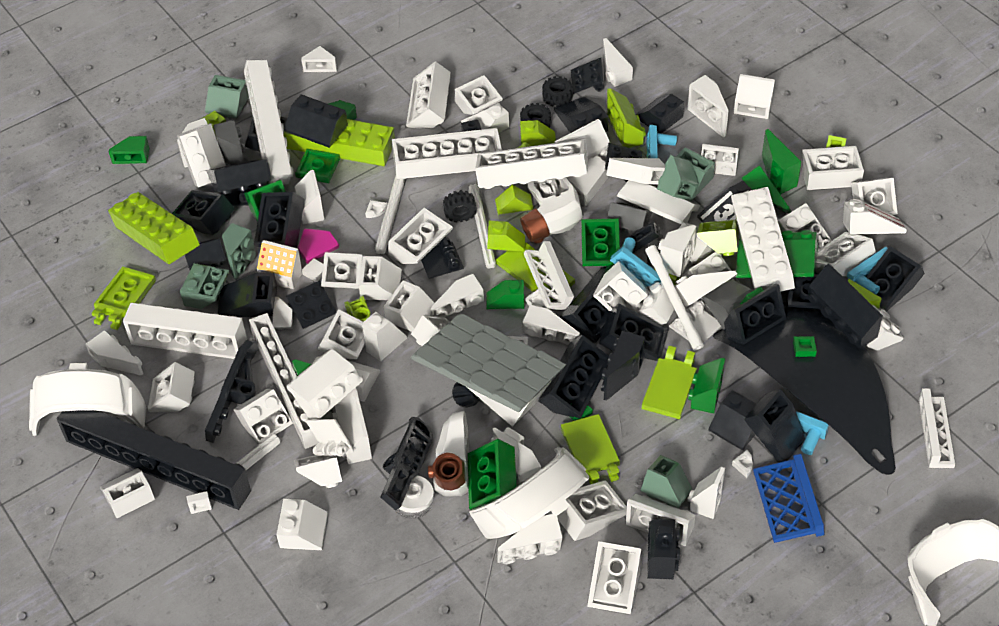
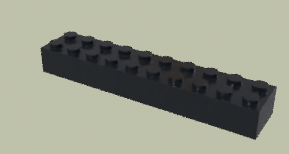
(156, 455)

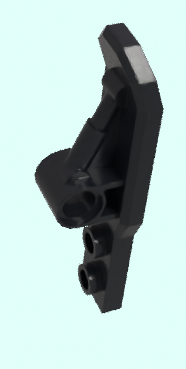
(233, 390)
(406, 462)

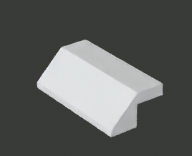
(657, 201)

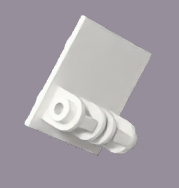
(702, 321)
(330, 438)

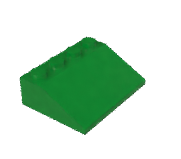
(800, 249)

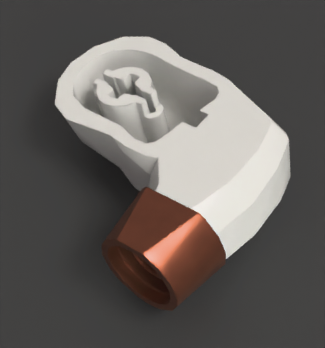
(557, 211)
(451, 460)

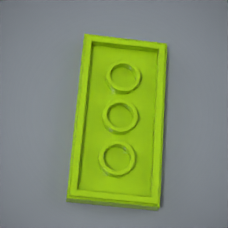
(517, 266)

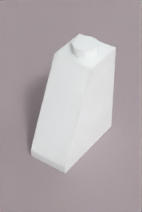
(590, 183)
(381, 336)

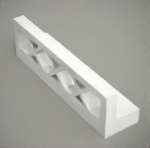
(554, 276)
(931, 431)

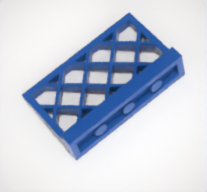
(806, 494)

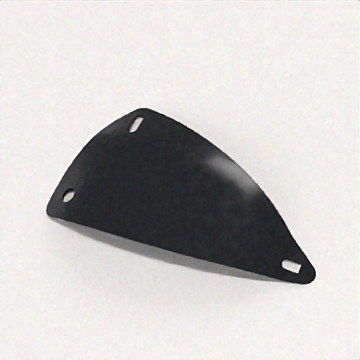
(835, 384)

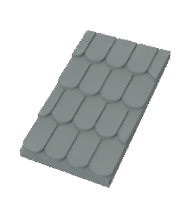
(491, 365)

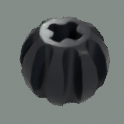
(463, 396)

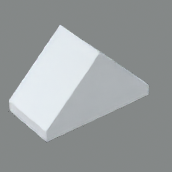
(319, 61)

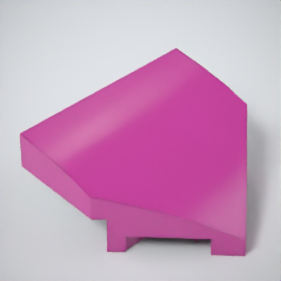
(315, 244)

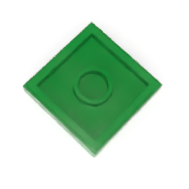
(321, 162)

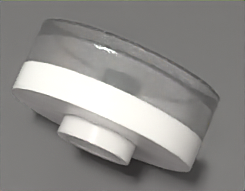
(418, 499)

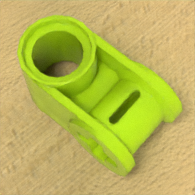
(358, 309)

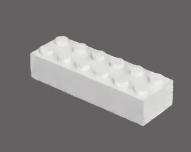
(442, 152)
(531, 164)
(762, 239)
(184, 330)

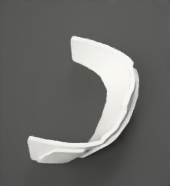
(85, 390)
(533, 498)
(944, 550)

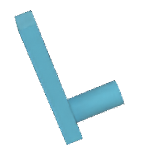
(654, 138)
(635, 265)
(860, 272)
(815, 429)

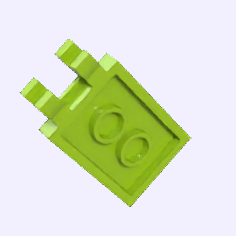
(125, 288)
(670, 384)
(592, 447)

